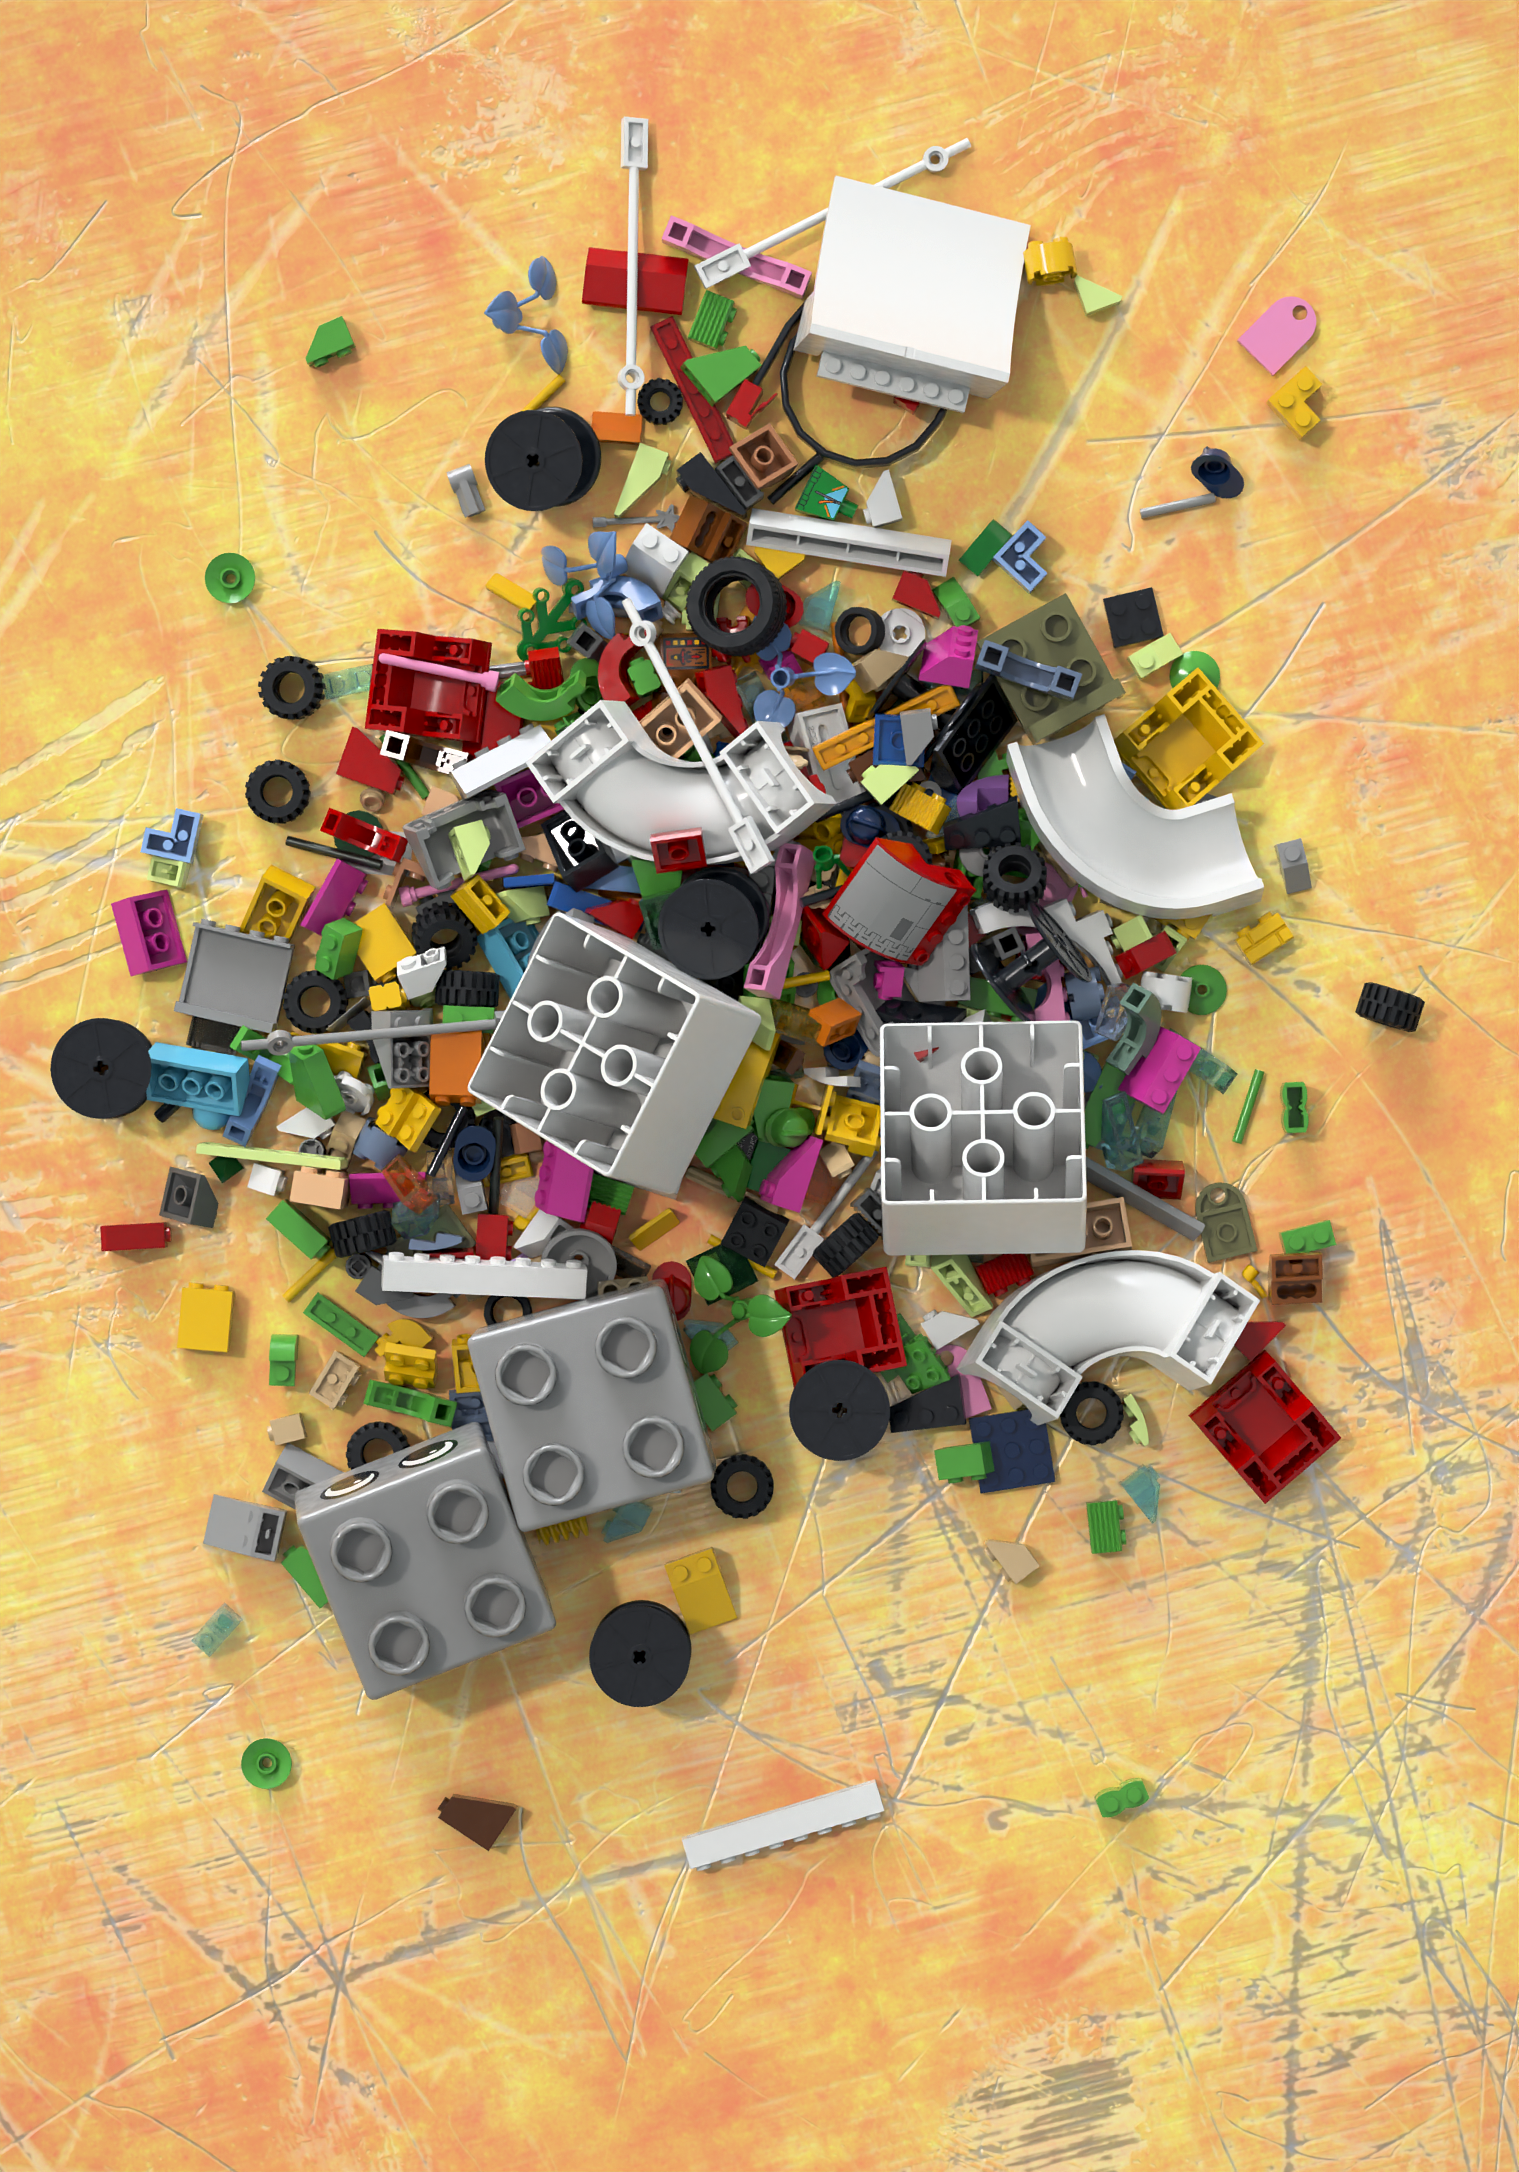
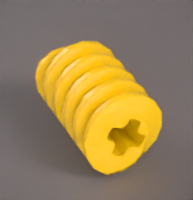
(564, 1528)

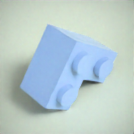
(1016, 559)
(178, 844)

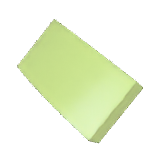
(1139, 1429)

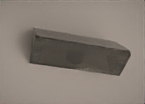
(630, 1266)

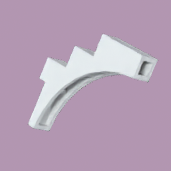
(1085, 932)

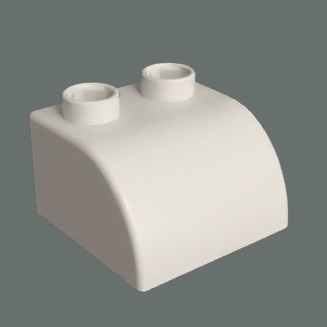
(972, 1153)

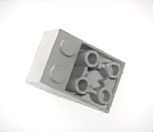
(403, 1059)
(245, 1527)

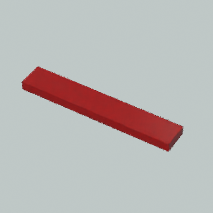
(706, 417)

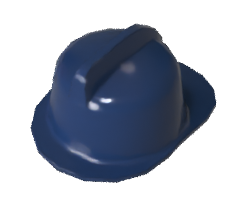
(1217, 473)
(866, 823)
(845, 1052)
(474, 1153)

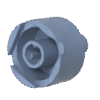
(1084, 997)
(377, 1145)

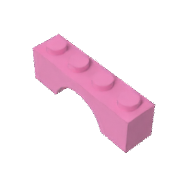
(1053, 1004)

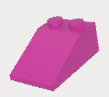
(791, 1177)

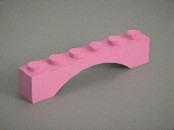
(763, 268)
(769, 967)

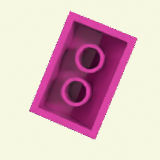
(950, 657)
(527, 798)
(335, 896)
(148, 932)
(1161, 1073)
(563, 1184)
(372, 1188)

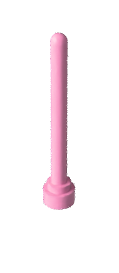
(488, 680)
(410, 895)

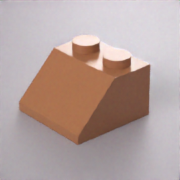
(764, 457)

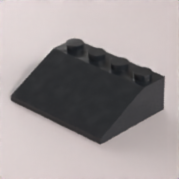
(972, 738)

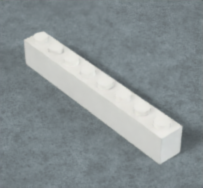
(848, 542)
(484, 1277)
(783, 1824)

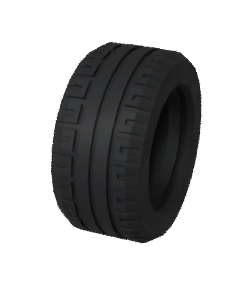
(708, 586)

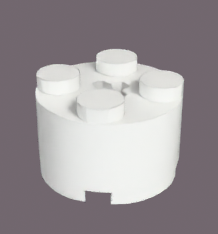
(1169, 989)

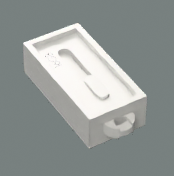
(817, 726)

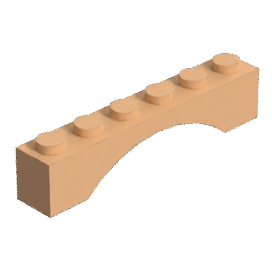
(535, 846)

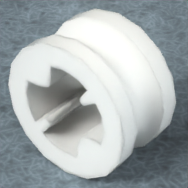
(670, 613)

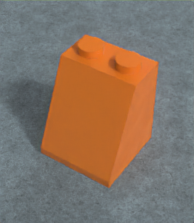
(453, 1065)

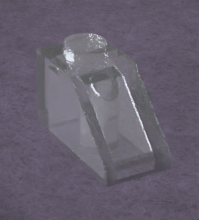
(1112, 1016)
(444, 1179)
(520, 1195)

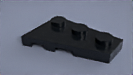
(986, 828)
(915, 1012)
(931, 1408)

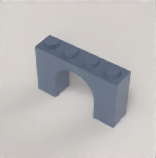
(1050, 680)

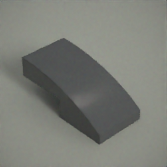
(359, 982)

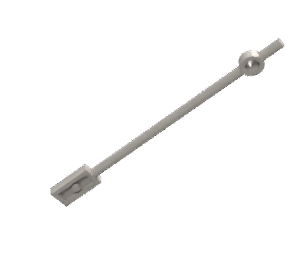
(281, 1042)

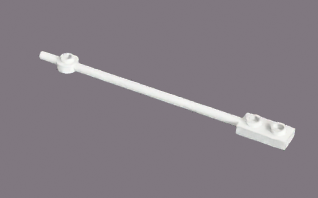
(635, 158)
(736, 259)
(745, 831)
(807, 1239)

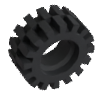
(649, 390)

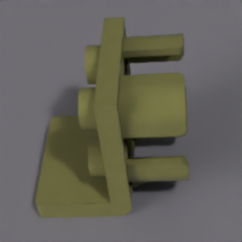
(1055, 638)

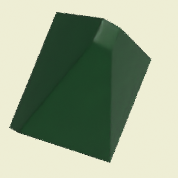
(225, 1167)

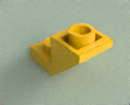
(859, 703)

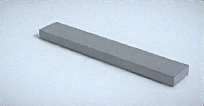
(1143, 1200)

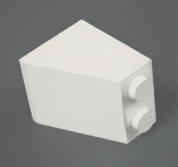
(654, 559)

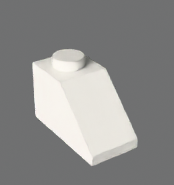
(882, 503)
(308, 1124)
(946, 1326)

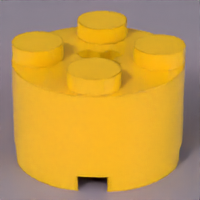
(1049, 262)

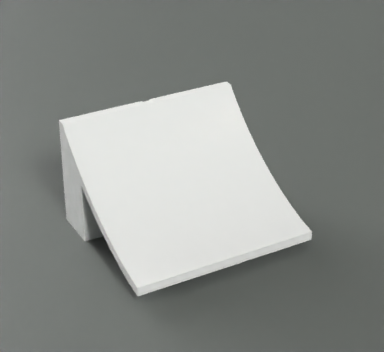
(913, 296)

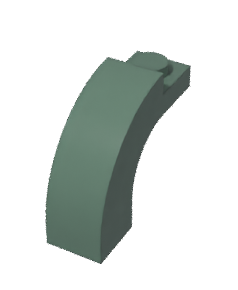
(1141, 1030)

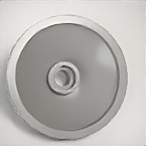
(596, 1253)

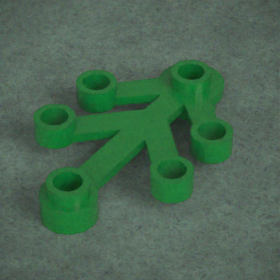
(547, 623)

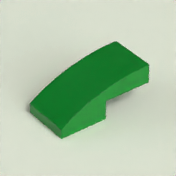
(985, 547)

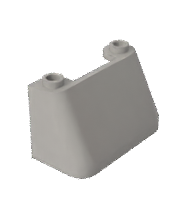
(433, 847)
(855, 986)

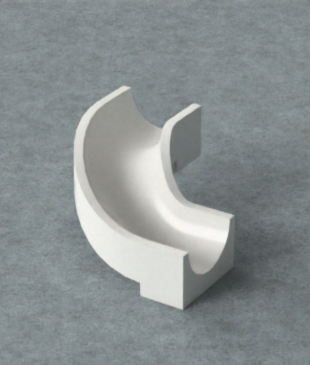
(628, 788)
(1121, 842)
(1103, 1309)

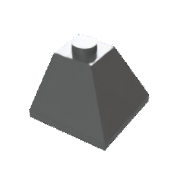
(189, 1198)

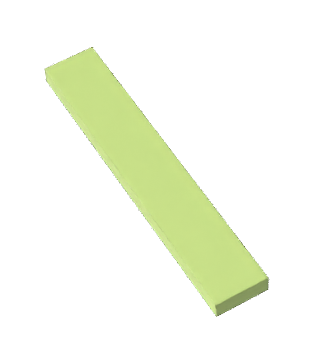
(272, 1155)

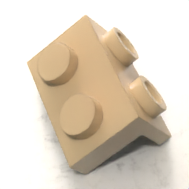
(335, 1380)

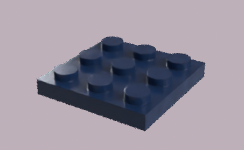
(1018, 1450)

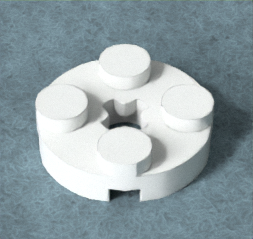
(914, 630)
(355, 1094)

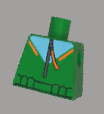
(825, 497)

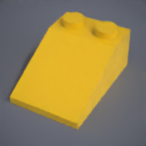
(277, 904)
(700, 1590)

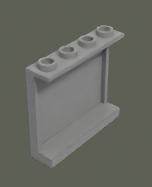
(235, 976)

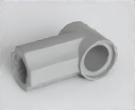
(464, 485)

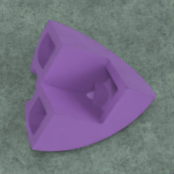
(983, 793)

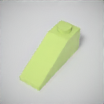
(644, 474)
(962, 1281)

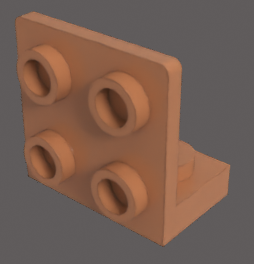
(400, 871)

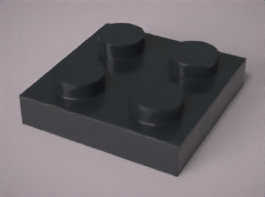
(1133, 617)

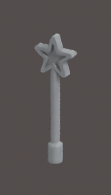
(663, 519)

